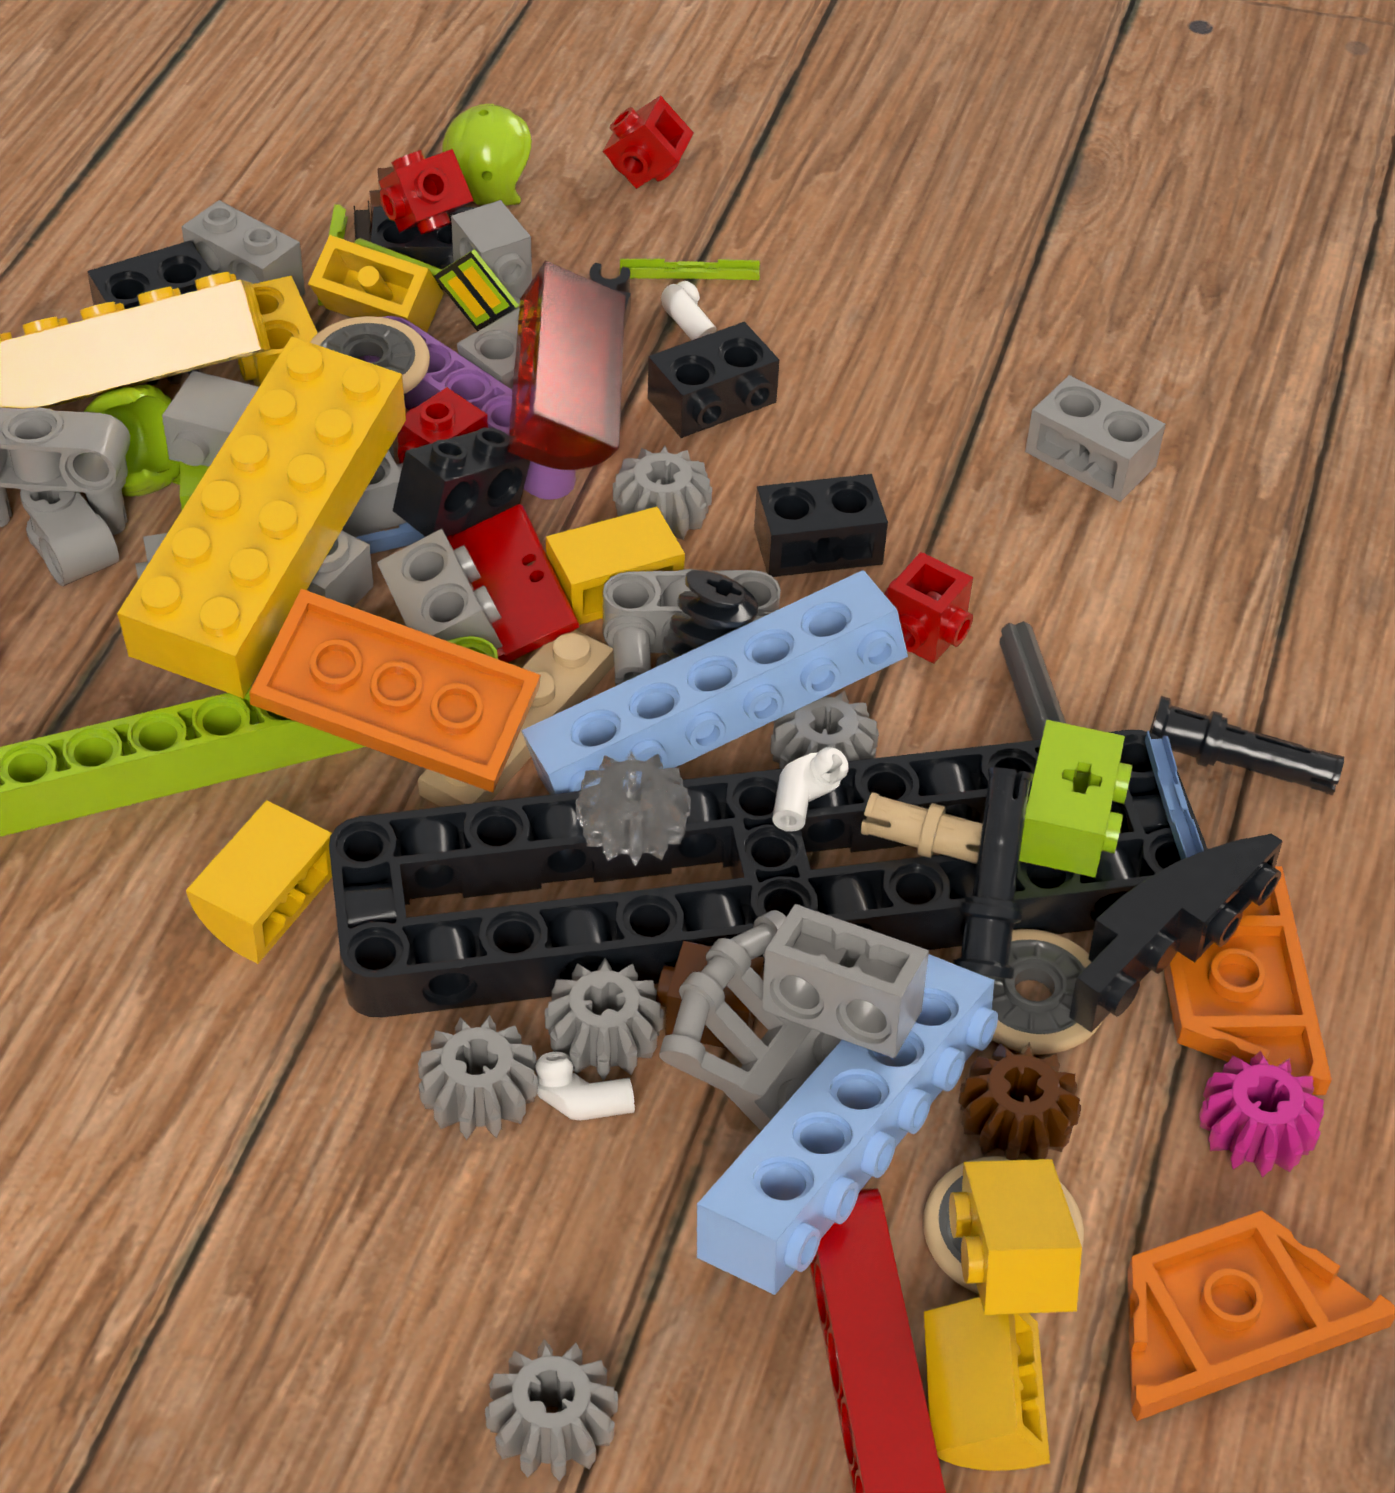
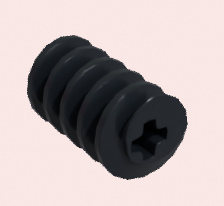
(709, 611)

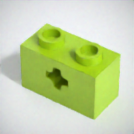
(1072, 799)

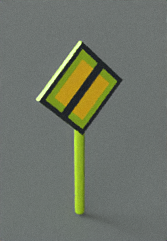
(468, 284)

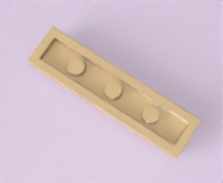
(568, 674)

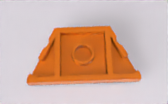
(1252, 995)
(1235, 1309)

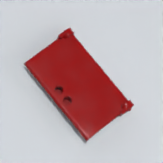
(526, 596)

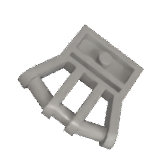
(771, 1065)

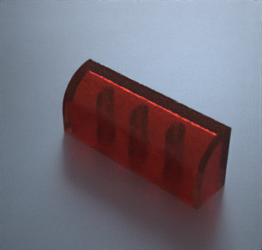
(567, 371)

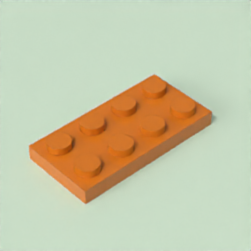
(395, 690)

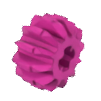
(1261, 1113)

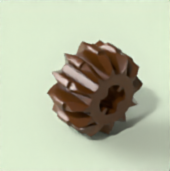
(1019, 1103)

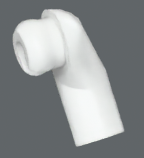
(681, 304)
(806, 781)
(577, 1097)

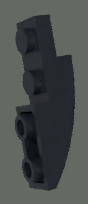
(1170, 912)

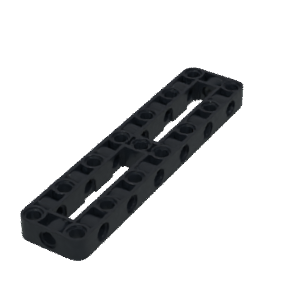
(537, 840)

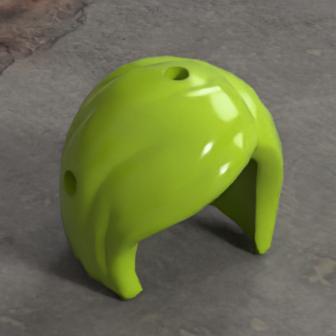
(490, 150)
(147, 457)

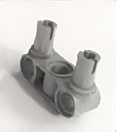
(65, 453)
(642, 604)

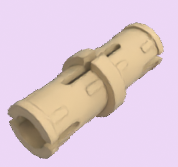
(922, 828)

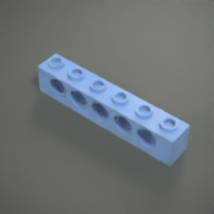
(725, 685)
(839, 1133)

